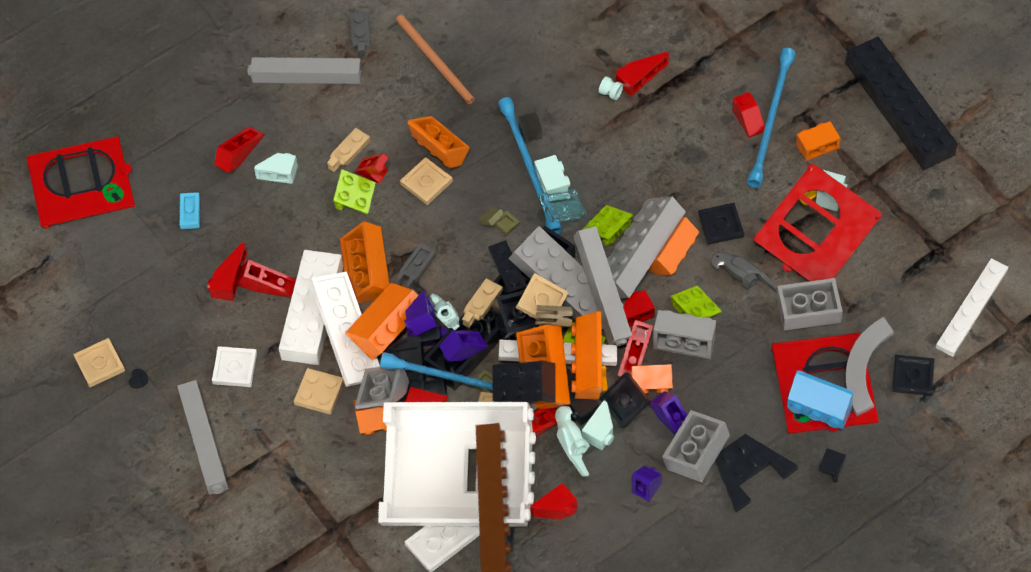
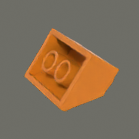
(439, 140)
(674, 248)

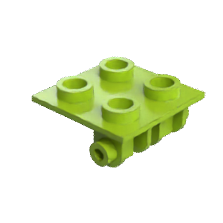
(353, 192)
(610, 223)
(694, 302)

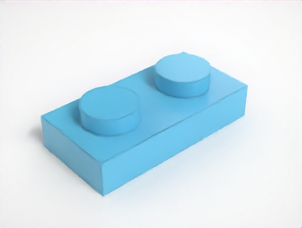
(189, 210)

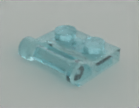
(562, 210)

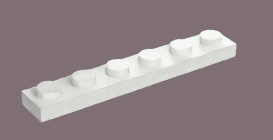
(971, 307)
(509, 352)

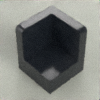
(832, 463)

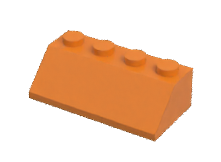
(365, 261)
(382, 320)
(546, 344)
(587, 356)

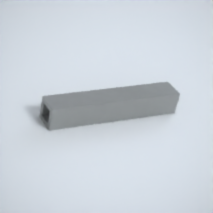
(305, 70)
(602, 286)
(202, 437)

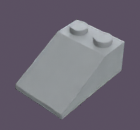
(381, 386)

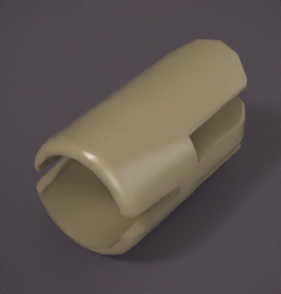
(559, 312)

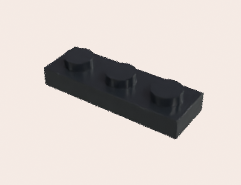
(507, 269)

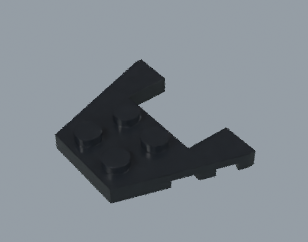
(411, 351)
(744, 460)

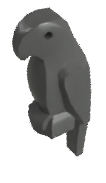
(741, 269)

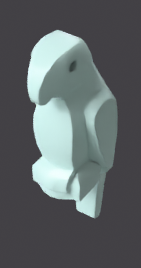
(445, 312)
(571, 438)

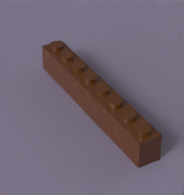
(491, 498)

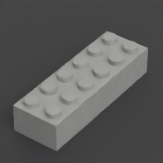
(643, 242)
(549, 260)

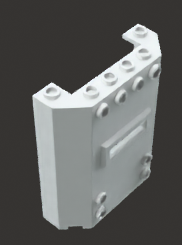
(430, 461)

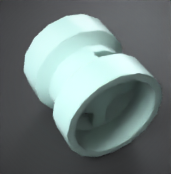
(610, 88)

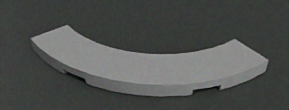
(857, 363)

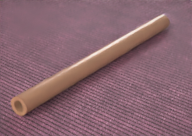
(435, 59)

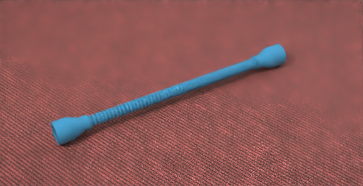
(507, 108)
(756, 175)
(390, 361)

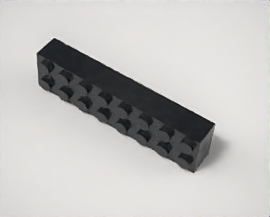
(901, 103)

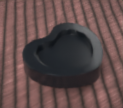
(138, 379)

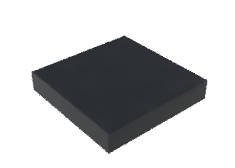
(720, 223)
(913, 375)
(625, 399)

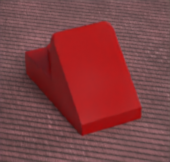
(373, 167)

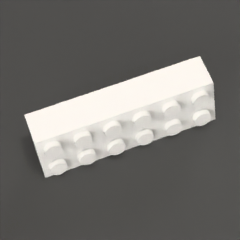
(304, 327)

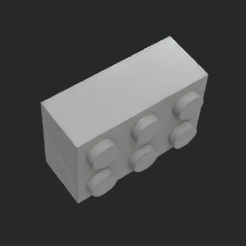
(809, 304)
(684, 334)
(696, 446)

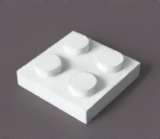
(234, 366)

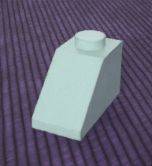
(277, 168)
(599, 428)

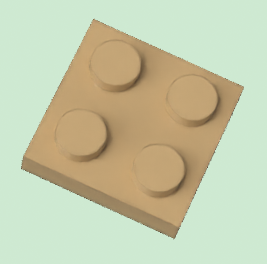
(426, 181)
(540, 292)
(99, 362)
(319, 391)

